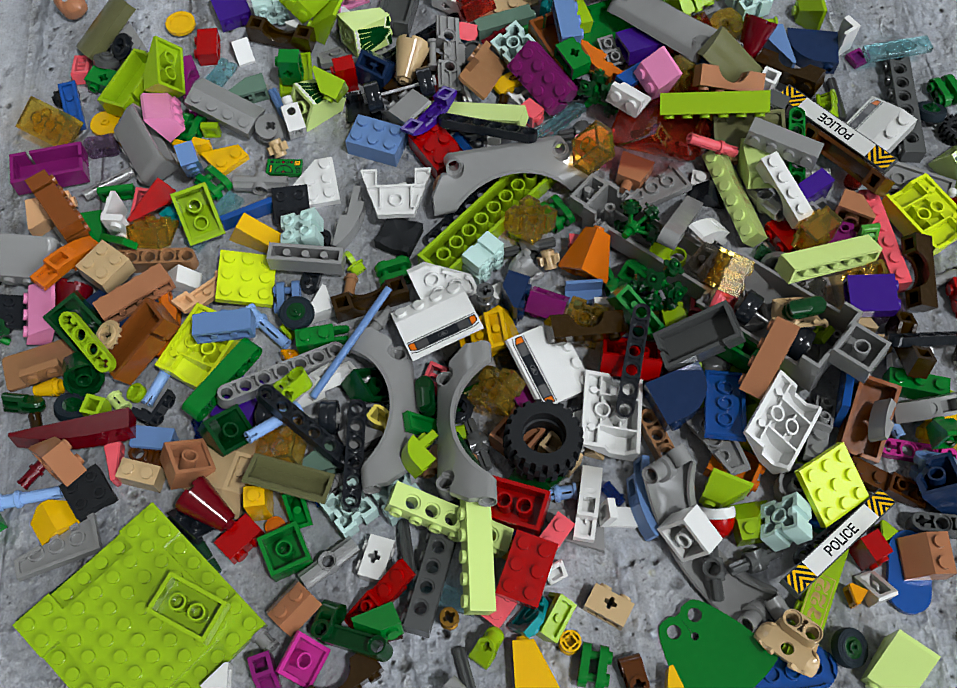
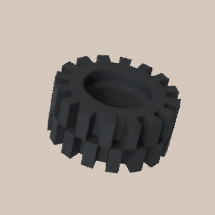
(946, 130)

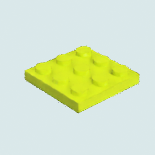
(244, 279)
(831, 484)

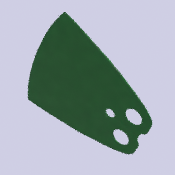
(722, 655)

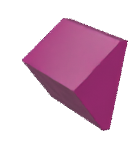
(303, 660)

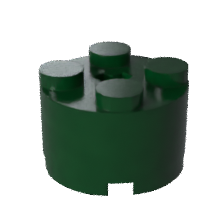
(81, 375)

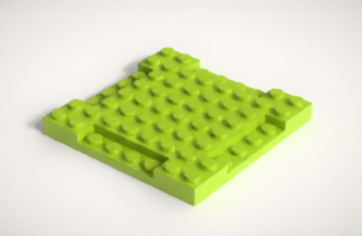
(97, 620)

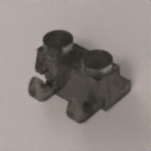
(816, 286)

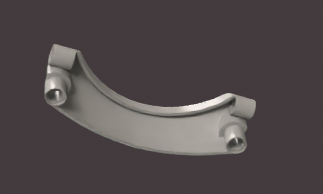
(671, 489)

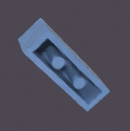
(567, 20)
(189, 159)
(223, 325)

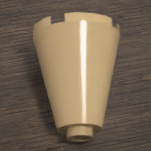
(409, 56)

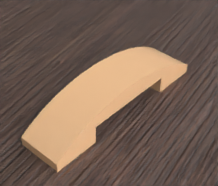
(203, 295)

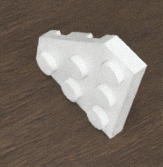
(321, 183)
(432, 278)

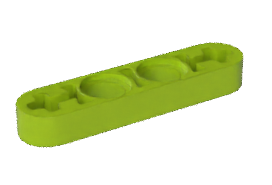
(89, 339)

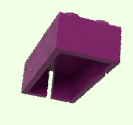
(543, 78)
(66, 162)

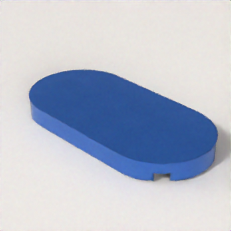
(912, 595)
(782, 677)

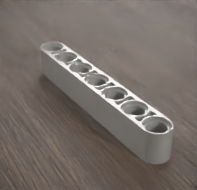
(678, 223)
(271, 375)

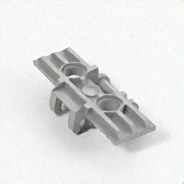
(452, 51)

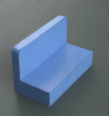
(584, 289)
(152, 437)

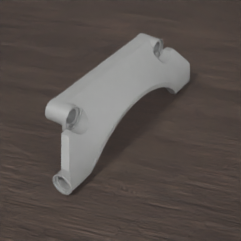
(665, 24)
(485, 164)
(385, 462)
(454, 465)

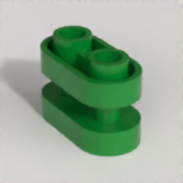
(943, 90)
(192, 127)
(217, 177)
(564, 214)
(393, 268)
(603, 657)

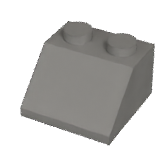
(407, 106)

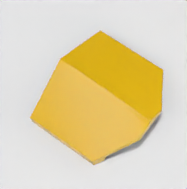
(52, 518)

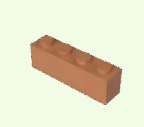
(127, 297)
(769, 357)

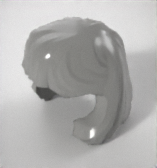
(523, 264)

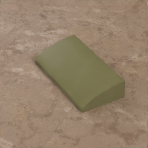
(105, 27)
(728, 55)
(735, 128)
(289, 478)

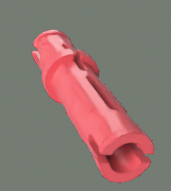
(718, 147)

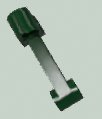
(330, 617)

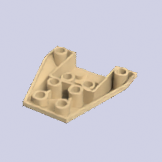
(229, 475)

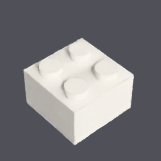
(690, 533)

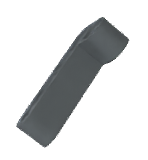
(928, 522)

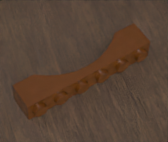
(850, 162)

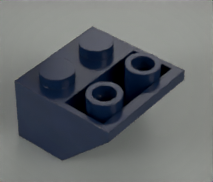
(374, 67)
(515, 294)

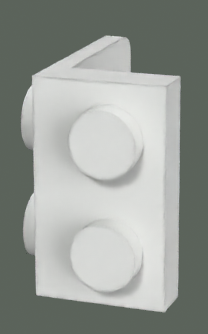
(627, 98)
(115, 215)

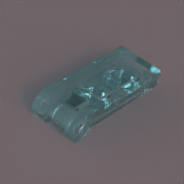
(219, 76)

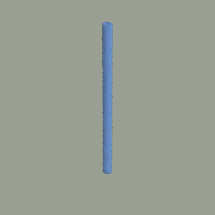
(350, 343)

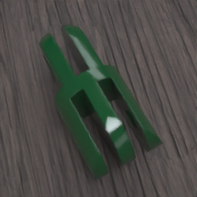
(804, 307)
(425, 396)
(22, 403)

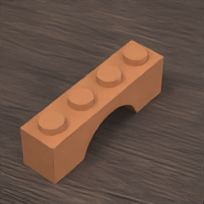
(709, 77)

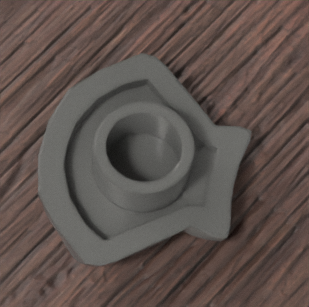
(715, 363)

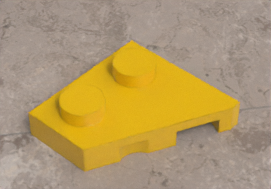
(226, 158)

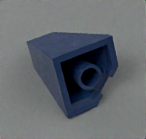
(939, 483)

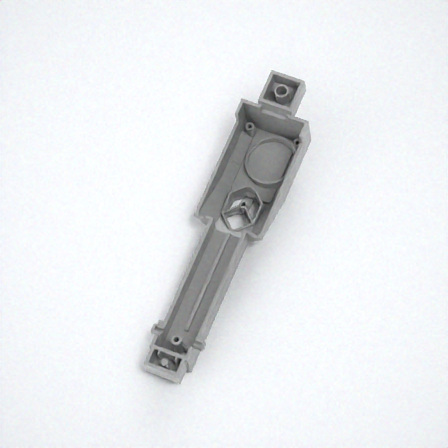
(848, 348)

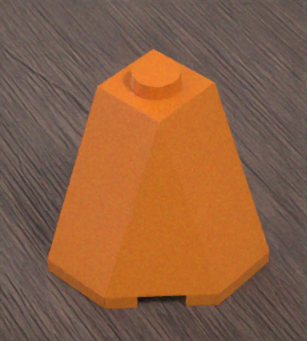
(589, 255)

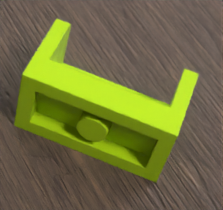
(556, 618)

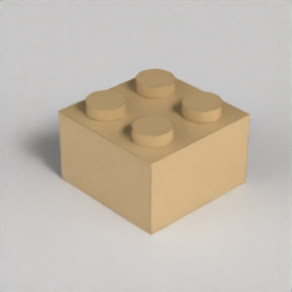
(105, 267)

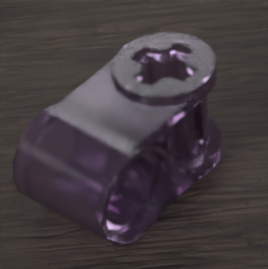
(103, 145)

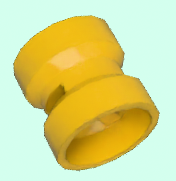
(567, 645)

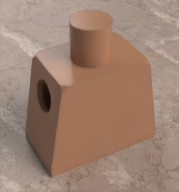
(633, 172)

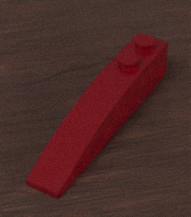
(83, 431)

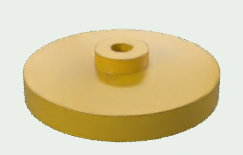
(180, 23)
(103, 123)

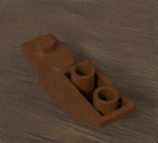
(895, 485)

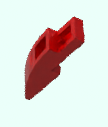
(385, 591)

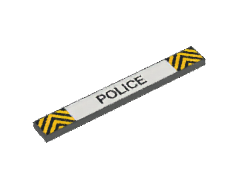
(841, 131)
(837, 543)

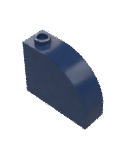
(814, 48)
(677, 395)

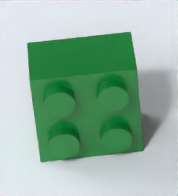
(285, 551)

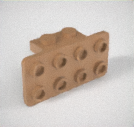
(482, 70)
(35, 365)

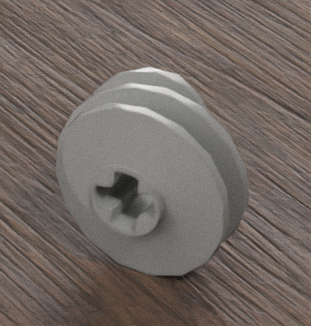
(269, 128)

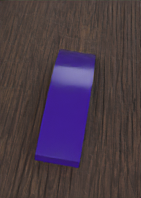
(429, 118)

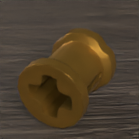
(452, 613)

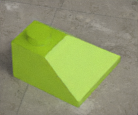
(809, 13)
(329, 85)
(723, 489)
(748, 523)

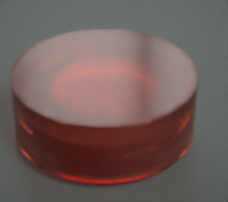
(851, 183)

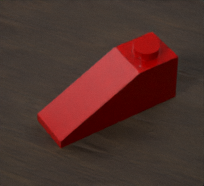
(154, 199)

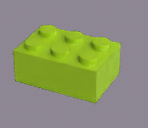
(188, 608)

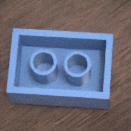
(376, 140)

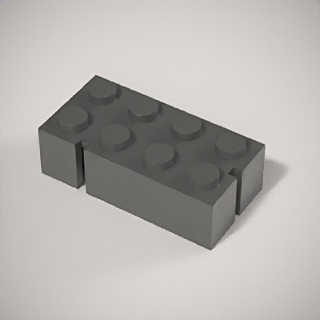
(401, 14)
(699, 336)

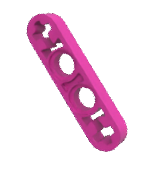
(898, 454)

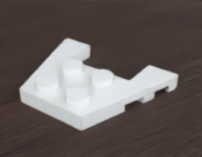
(396, 199)

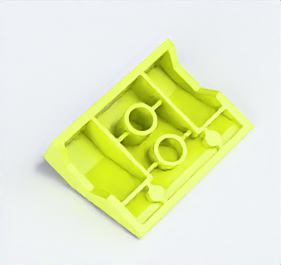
(924, 210)
(189, 360)

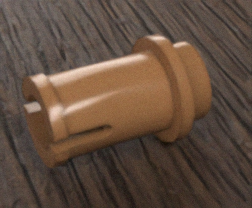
(350, 282)

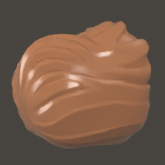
(72, 8)

